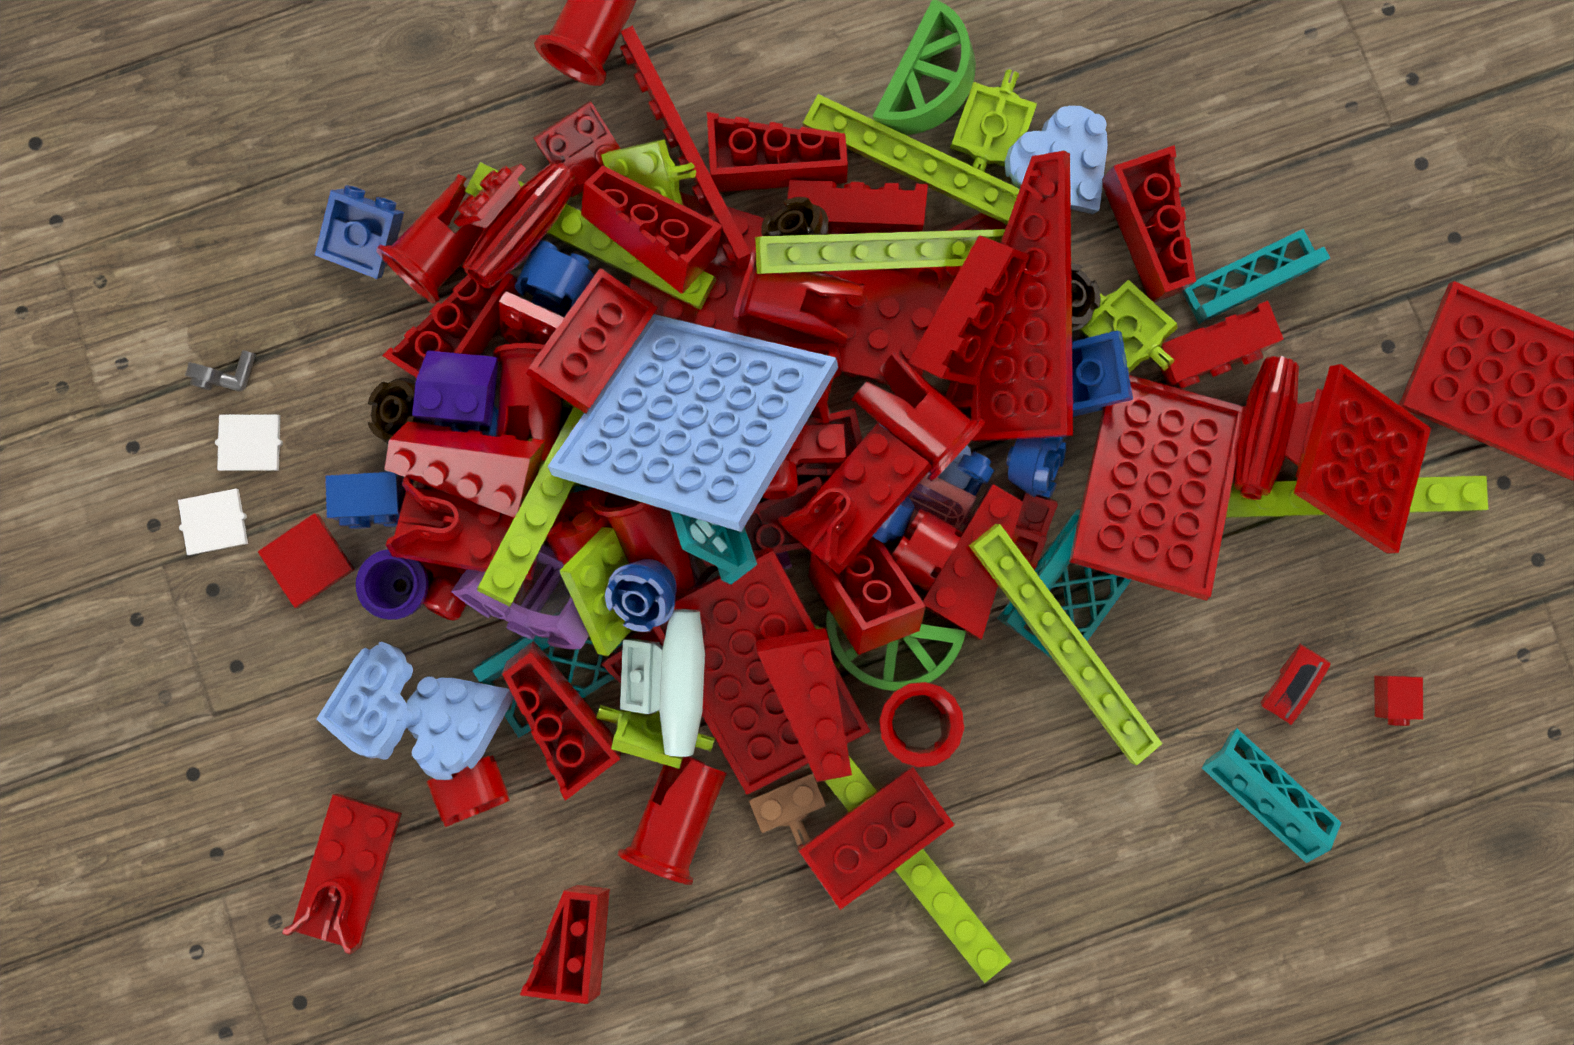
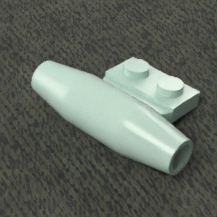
(668, 680)

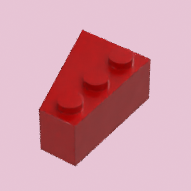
(1221, 345)
(573, 949)

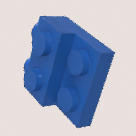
(355, 229)
(1099, 373)

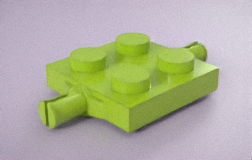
(992, 122)
(651, 167)
(1140, 322)
(642, 735)

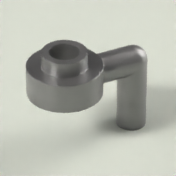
(206, 377)

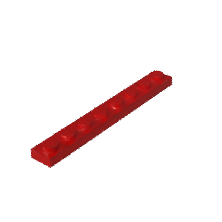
(678, 136)

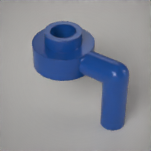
(977, 468)

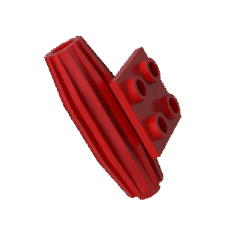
(512, 218)
(1272, 427)

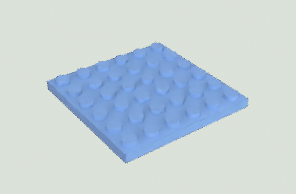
(695, 421)

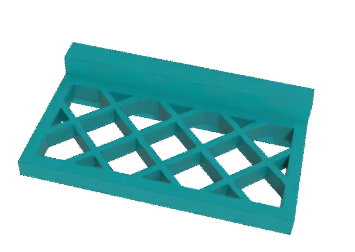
(716, 544)
(1049, 569)
(493, 667)

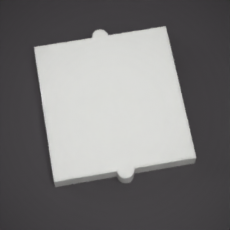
(248, 443)
(212, 522)

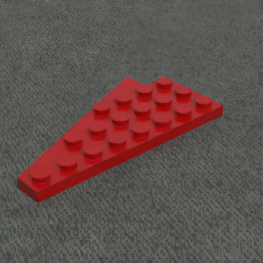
(1028, 372)

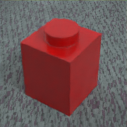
(1398, 699)

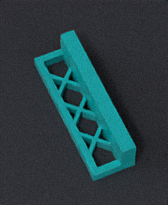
(1262, 283)
(1270, 801)

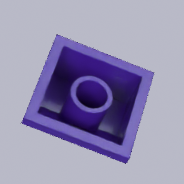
(456, 389)

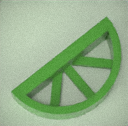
(915, 62)
(935, 633)

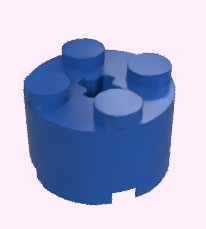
(554, 277)

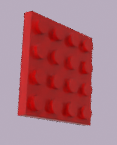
(1363, 459)

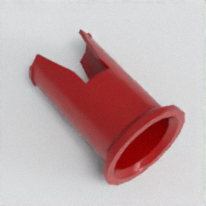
(584, 38)
(430, 249)
(781, 297)
(523, 401)
(918, 415)
(646, 534)
(950, 723)
(675, 820)

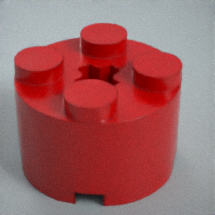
(575, 525)
(925, 548)
(469, 791)

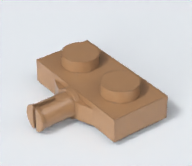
(788, 806)

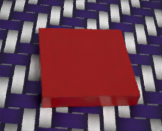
(306, 560)

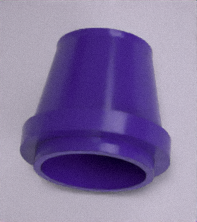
(378, 582)

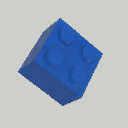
(364, 499)

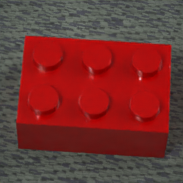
(869, 597)

